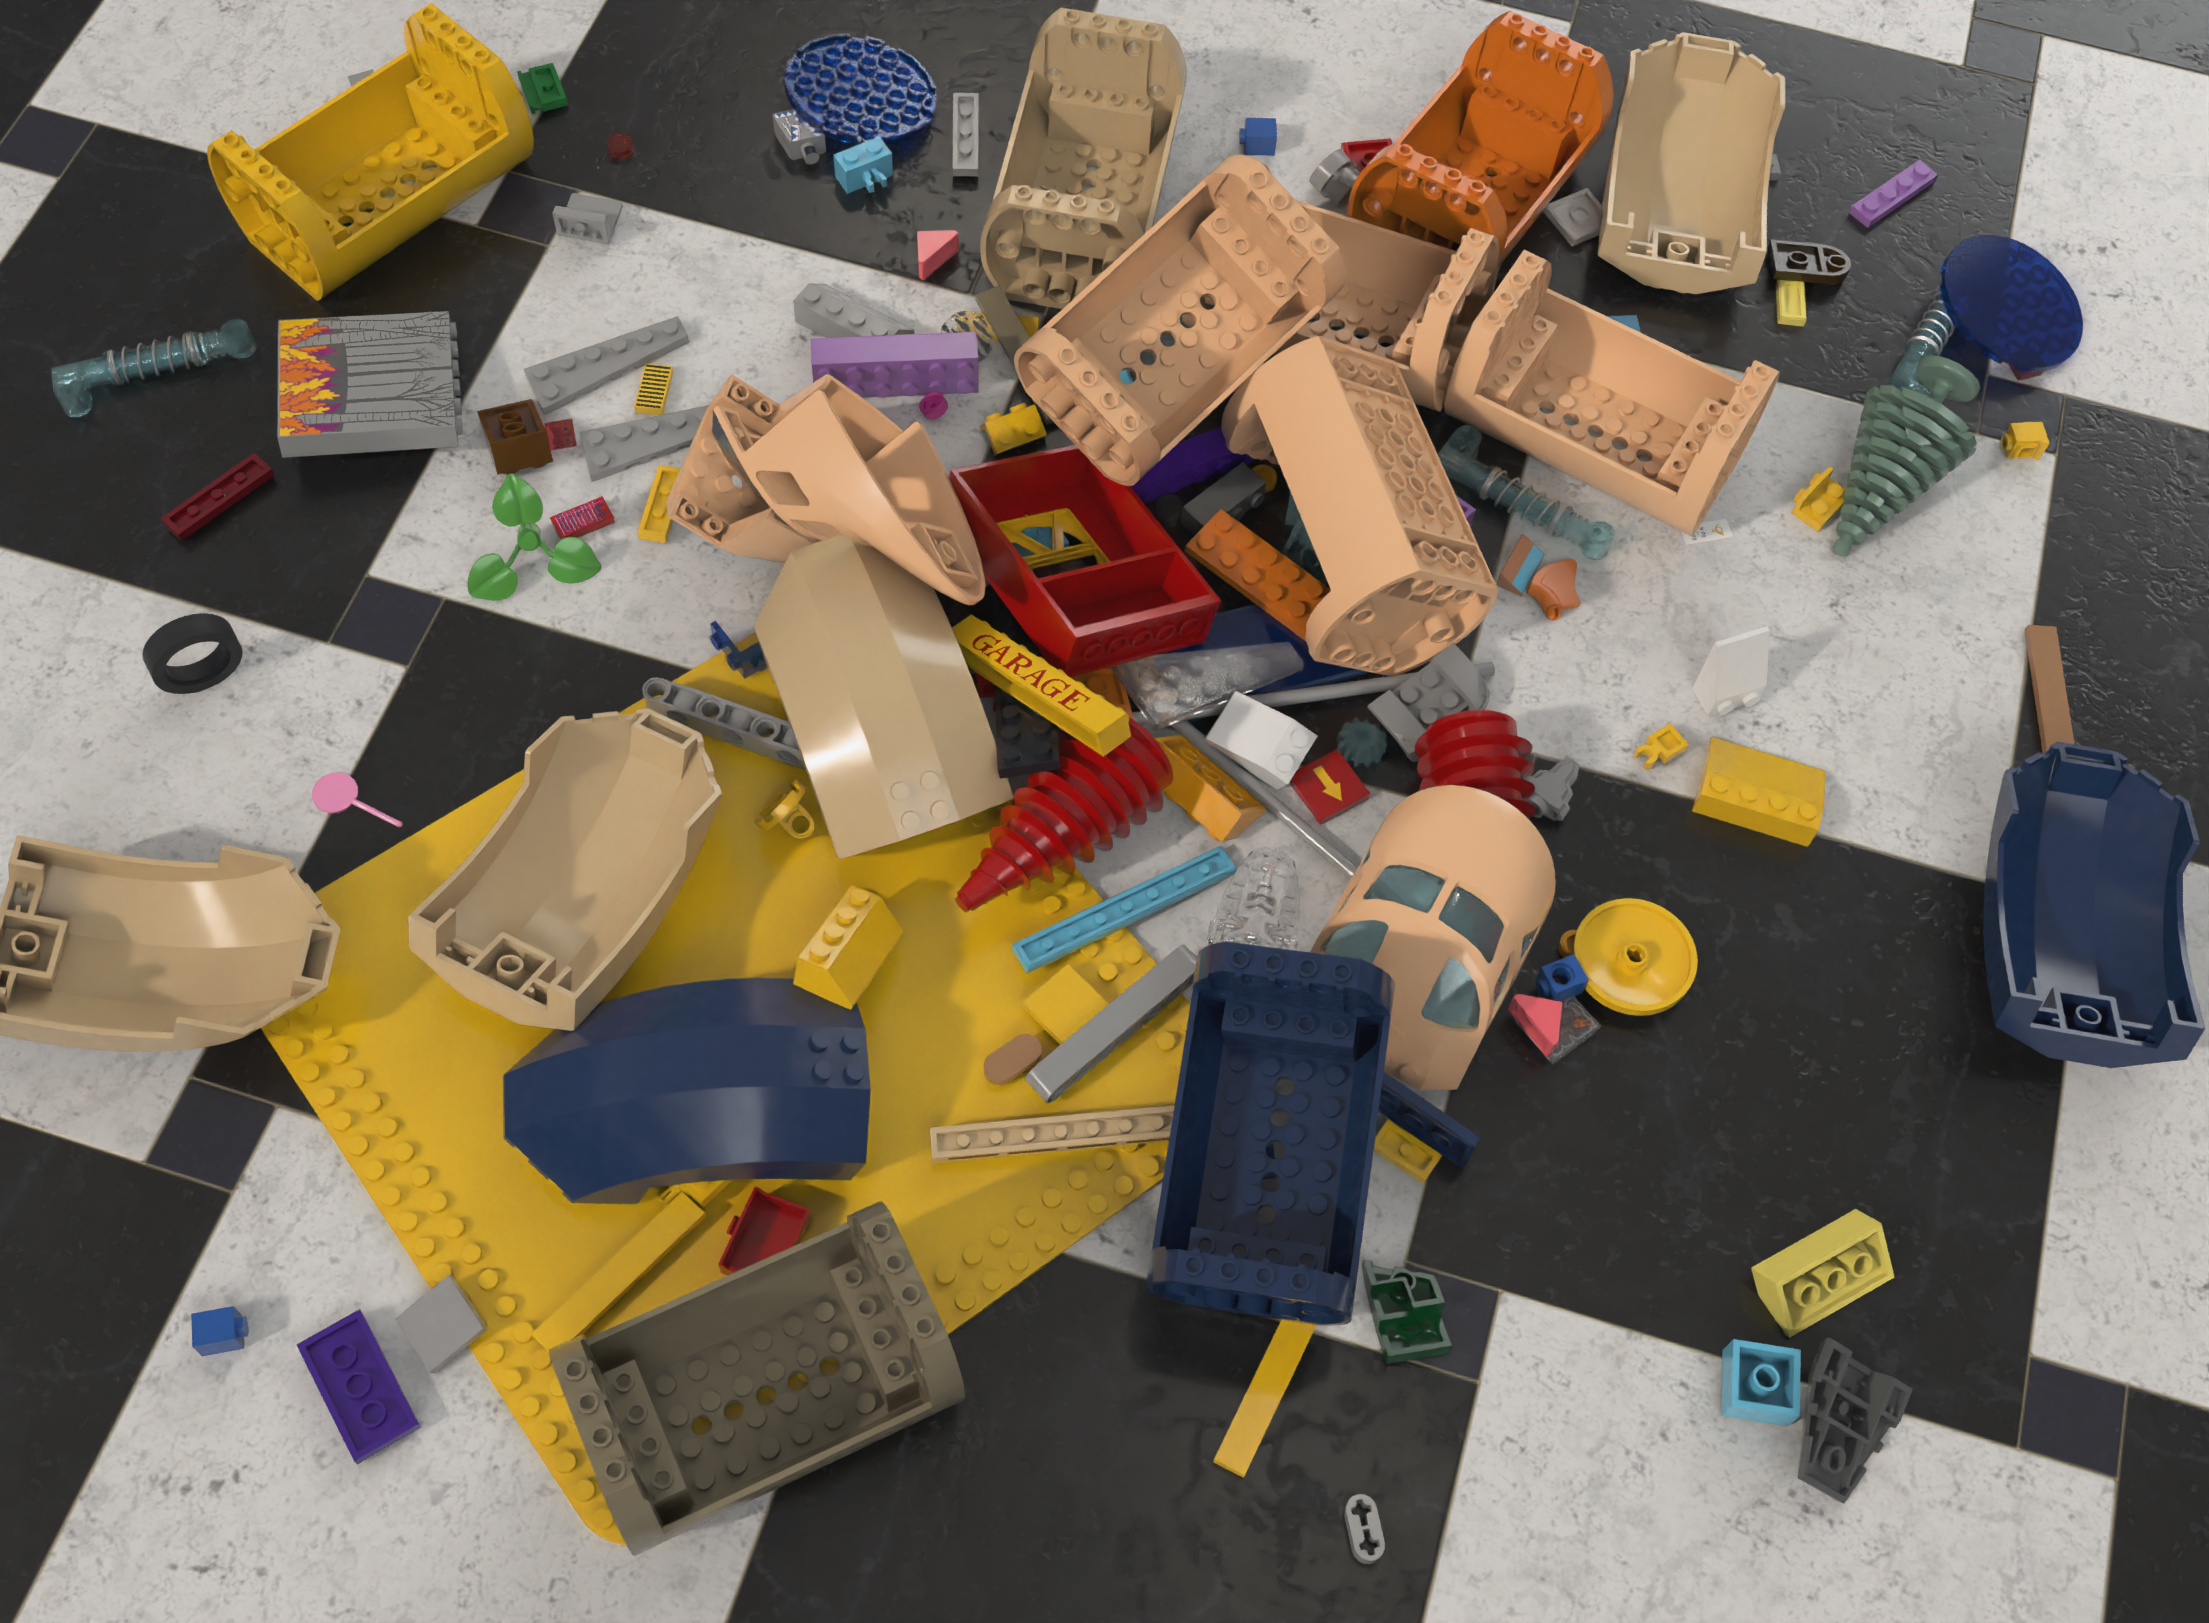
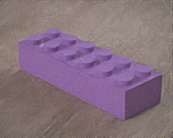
(900, 363)

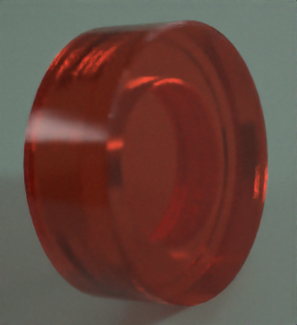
(619, 145)

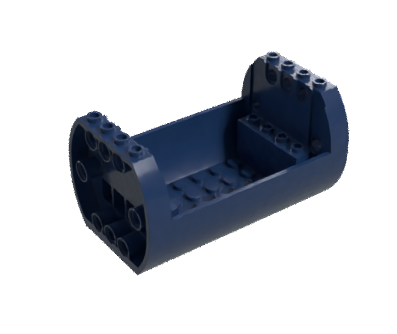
(1249, 1025)

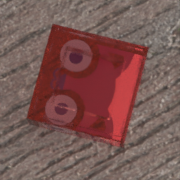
(561, 434)

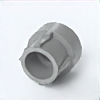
(1335, 177)

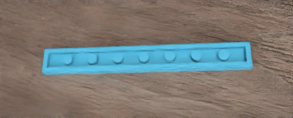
(1123, 909)

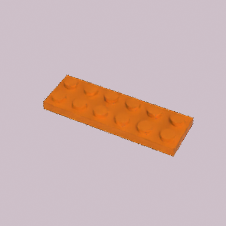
(1258, 571)

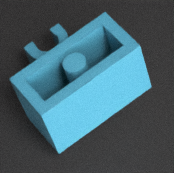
(864, 165)

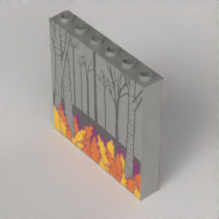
(368, 384)

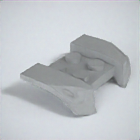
(1438, 690)

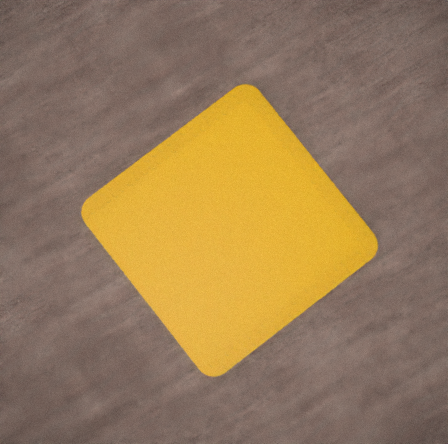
(417, 1072)

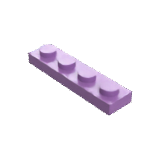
(1893, 193)

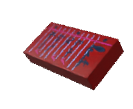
(582, 519)

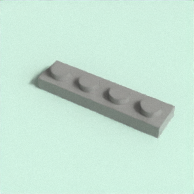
(966, 134)

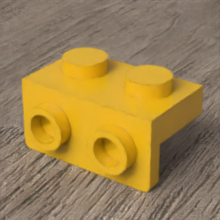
(1013, 429)

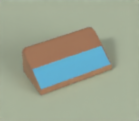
(1520, 566)

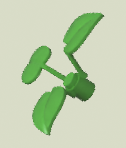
(520, 504)

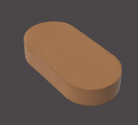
(1012, 1059)

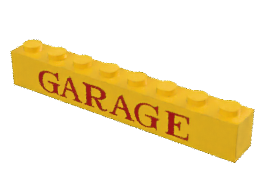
(1042, 686)

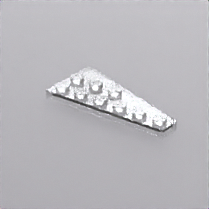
(1190, 682)

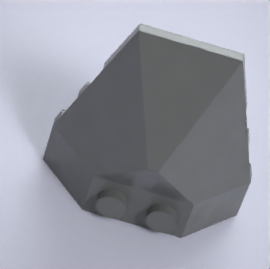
(1845, 1419)

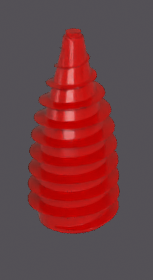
(1478, 752)
(1069, 813)

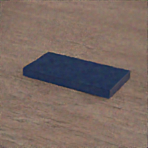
(1427, 1122)

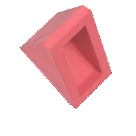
(935, 250)
(1539, 1020)

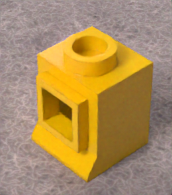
(2025, 440)

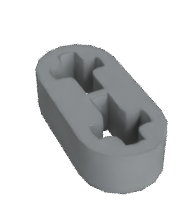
(1356, 1530)

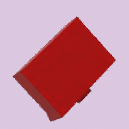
(763, 1230)

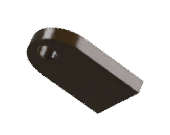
(1807, 262)

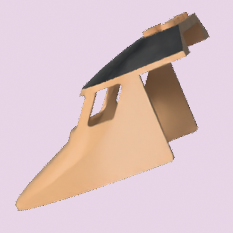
(891, 502)

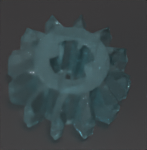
(1361, 742)

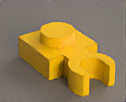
(1662, 744)

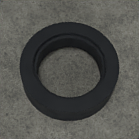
(186, 632)

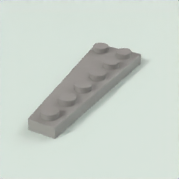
(567, 376)
(626, 443)

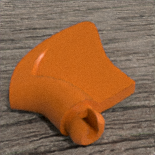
(1555, 588)

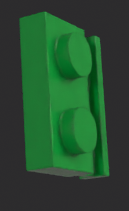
(542, 88)

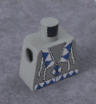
(798, 137)

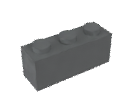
(1232, 493)

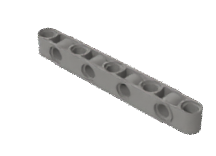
(731, 724)

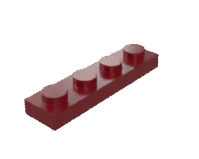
(217, 497)

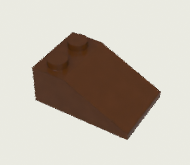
(515, 437)

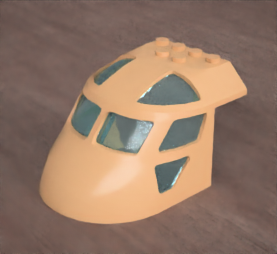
(1450, 915)

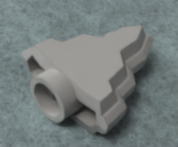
(1553, 790)

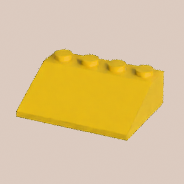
(1761, 792)

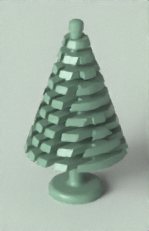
(1904, 447)

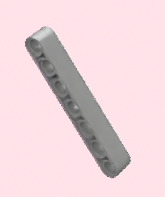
(1113, 1025)

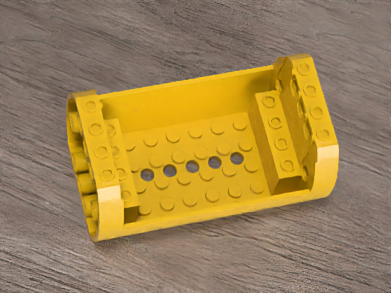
(432, 106)

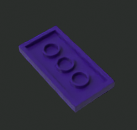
(358, 1386)

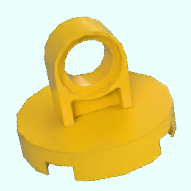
(783, 809)

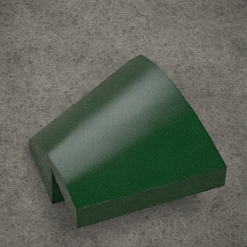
(1406, 1313)

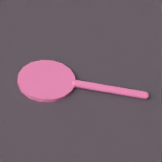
(339, 792)

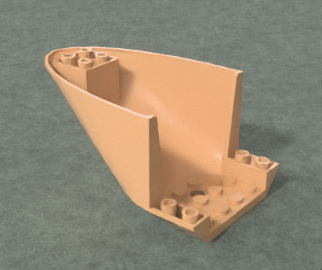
(736, 517)

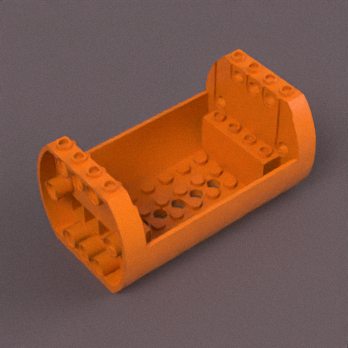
(1515, 110)

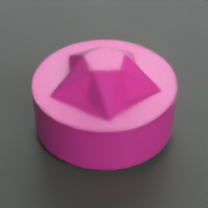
(933, 405)

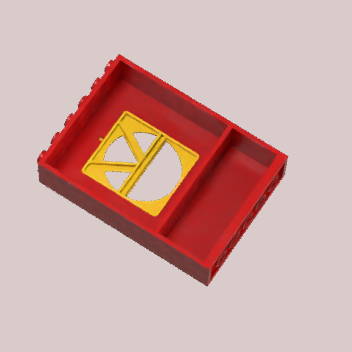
(1124, 609)

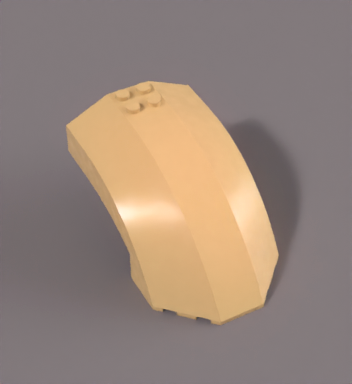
(1691, 166)
(876, 696)
(573, 869)
(154, 948)

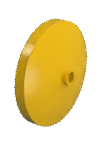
(1635, 956)

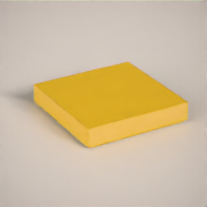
(1064, 1004)

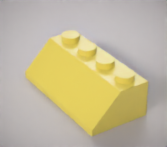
(1824, 1271)

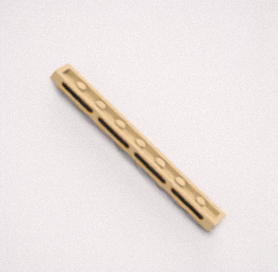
(1051, 1134)

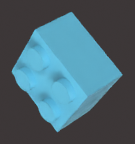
(1760, 1382)

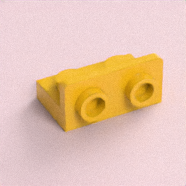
(1819, 501)

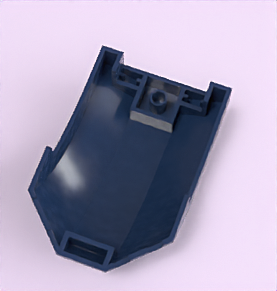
(2090, 911)
(694, 1091)

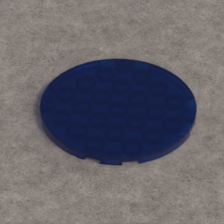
(860, 89)
(2011, 303)

